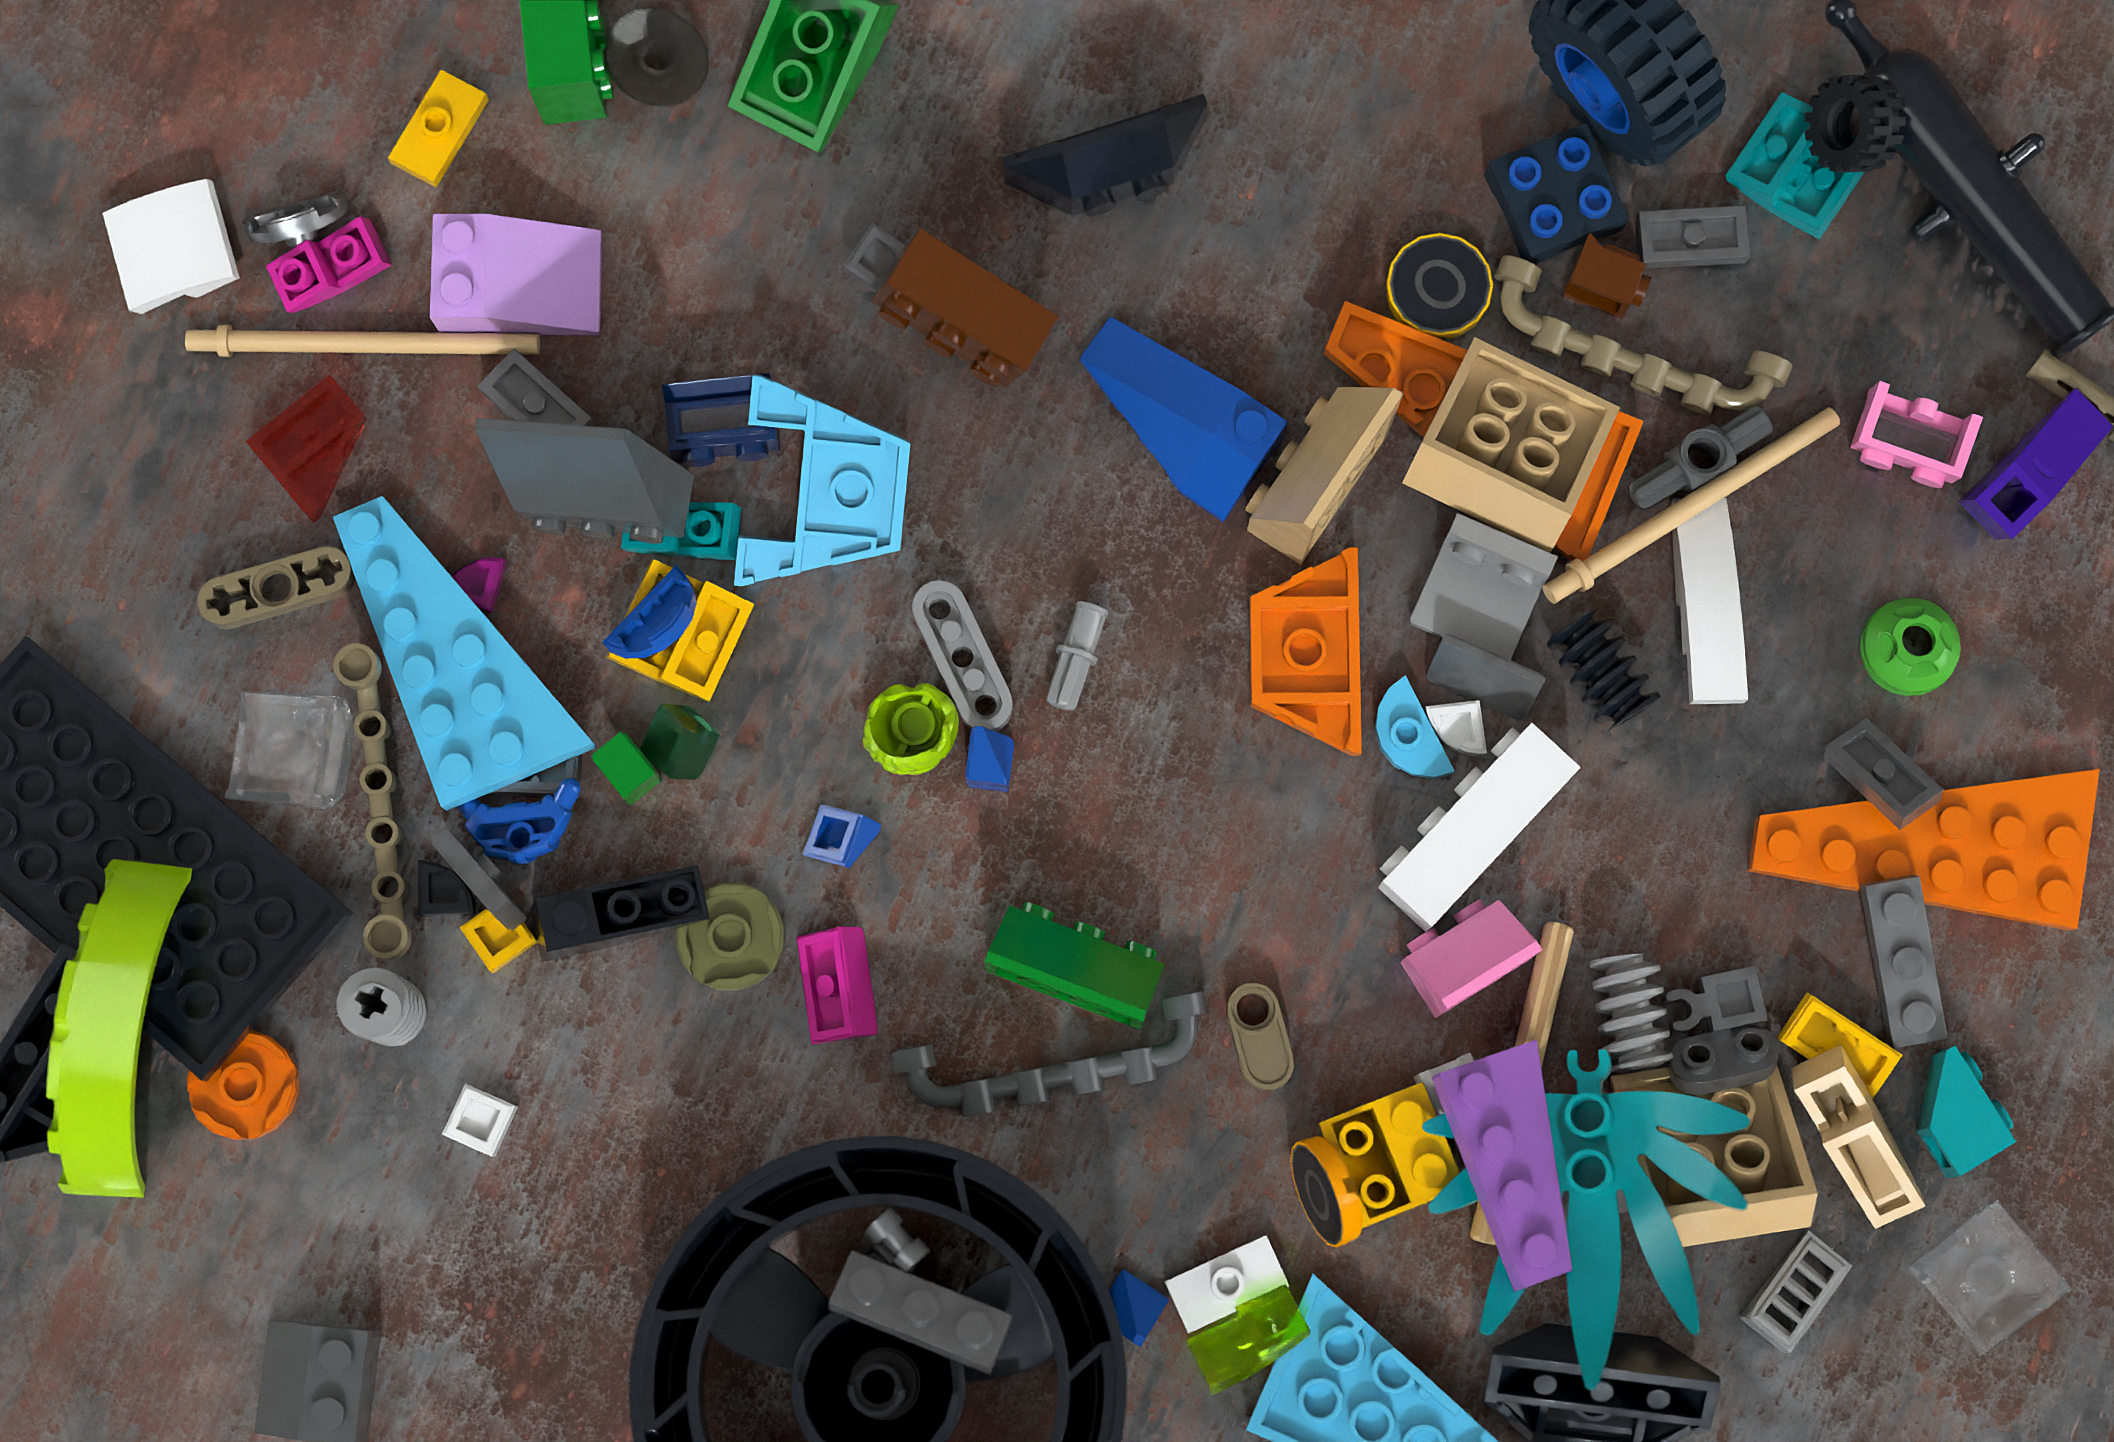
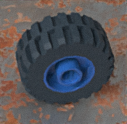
(1630, 72)

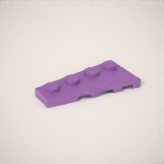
(1508, 1150)

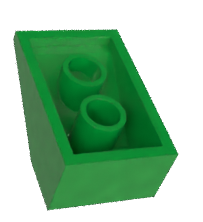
(810, 64)

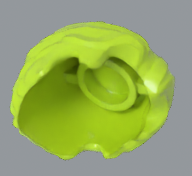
(910, 728)

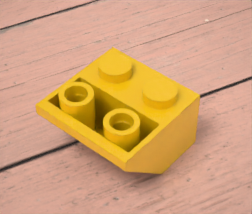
(1390, 1155)

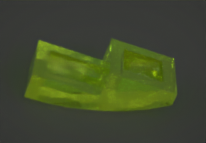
(1251, 1341)

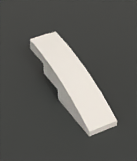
(1710, 607)

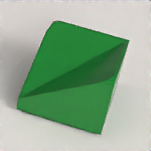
(626, 768)

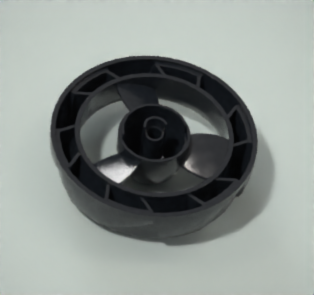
(763, 1306)

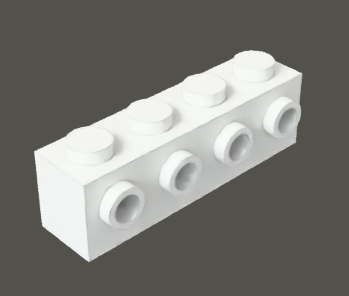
(1478, 827)

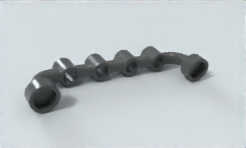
(1034, 1084)

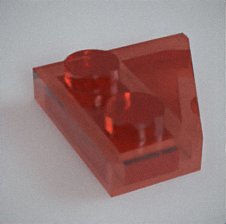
(311, 444)

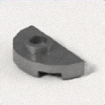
(296, 221)

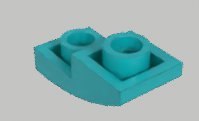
(708, 534)

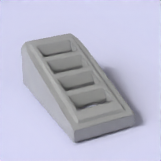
(1754, 1313)

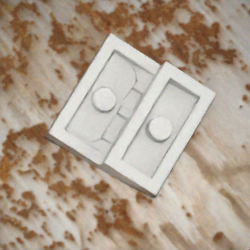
(170, 245)

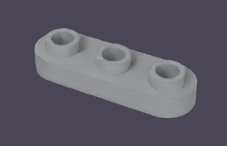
(958, 633)

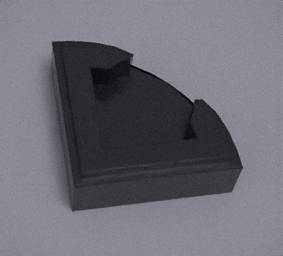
(442, 892)

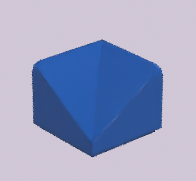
(989, 760)

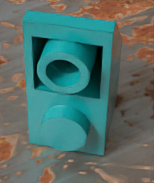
(1958, 1117)

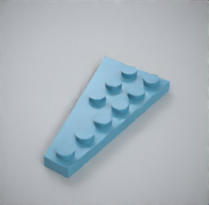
(462, 685)
(1353, 1387)

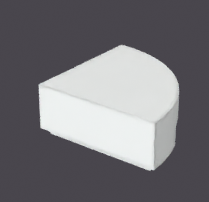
(1459, 726)

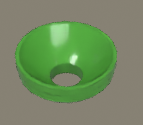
(1892, 664)

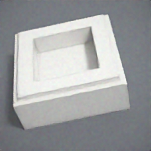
(479, 1120)

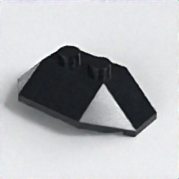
(1110, 161)
(24, 1067)
(1642, 1395)

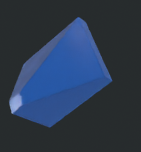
(840, 836)
(1136, 1306)

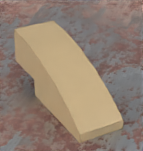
(1856, 1136)

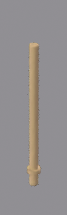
(227, 340)
(1581, 574)

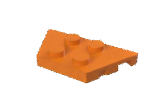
(1310, 652)

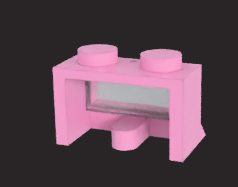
(1914, 437)

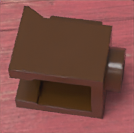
(1607, 278)

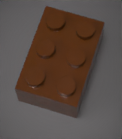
(963, 310)

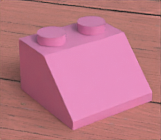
(1469, 956)

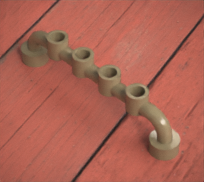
(1649, 371)
(385, 934)

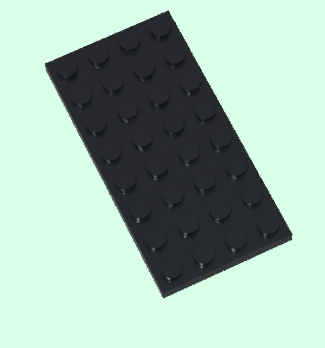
(96, 790)

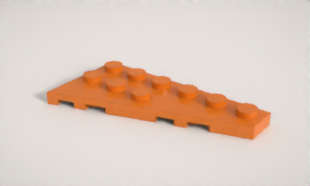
(1422, 367)
(1981, 850)

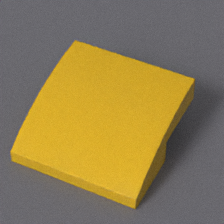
(703, 650)

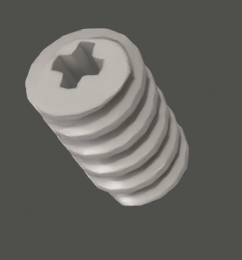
(359, 1003)
(1630, 1011)

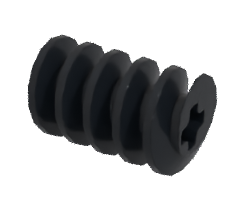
(1602, 670)

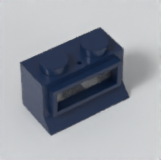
(712, 421)

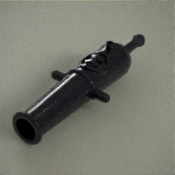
(1980, 189)

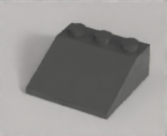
(587, 479)

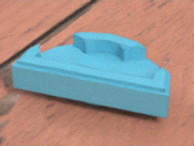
(1407, 734)

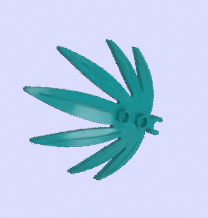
(1595, 1157)

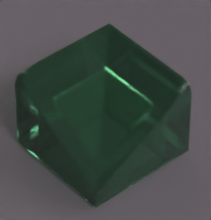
(679, 741)

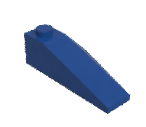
(1190, 420)

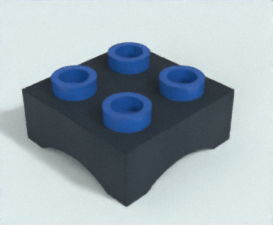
(1556, 194)

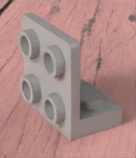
(1482, 587)

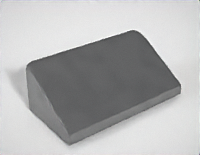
(1484, 677)

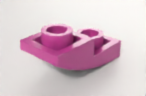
(328, 267)

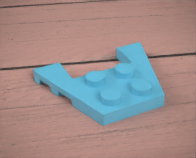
(847, 493)

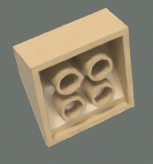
(1511, 445)
(1322, 468)
(1761, 1161)

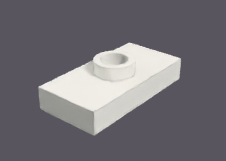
(1225, 1282)

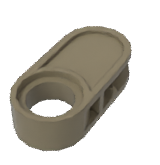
(1262, 1048)

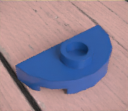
(656, 619)

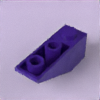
(2036, 467)

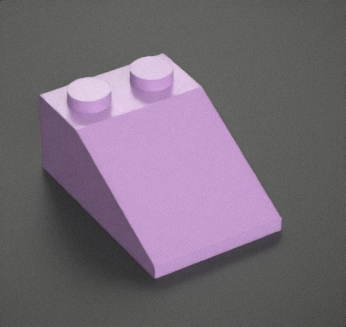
(514, 276)

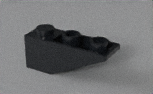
(617, 912)

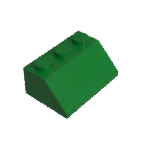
(1074, 964)

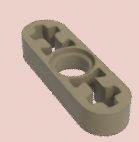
(242, 612)

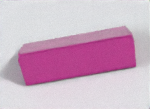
(837, 985)

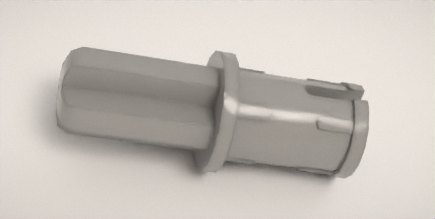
(1076, 655)

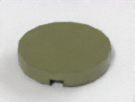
(738, 941)

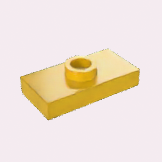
(438, 128)
(1818, 1028)

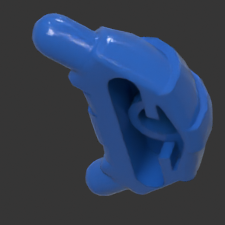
(522, 829)

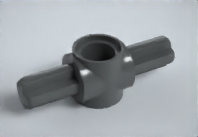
(1719, 443)

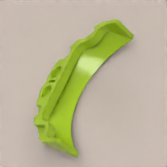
(101, 1028)

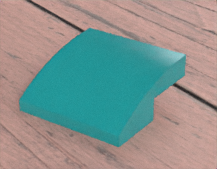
(1784, 175)

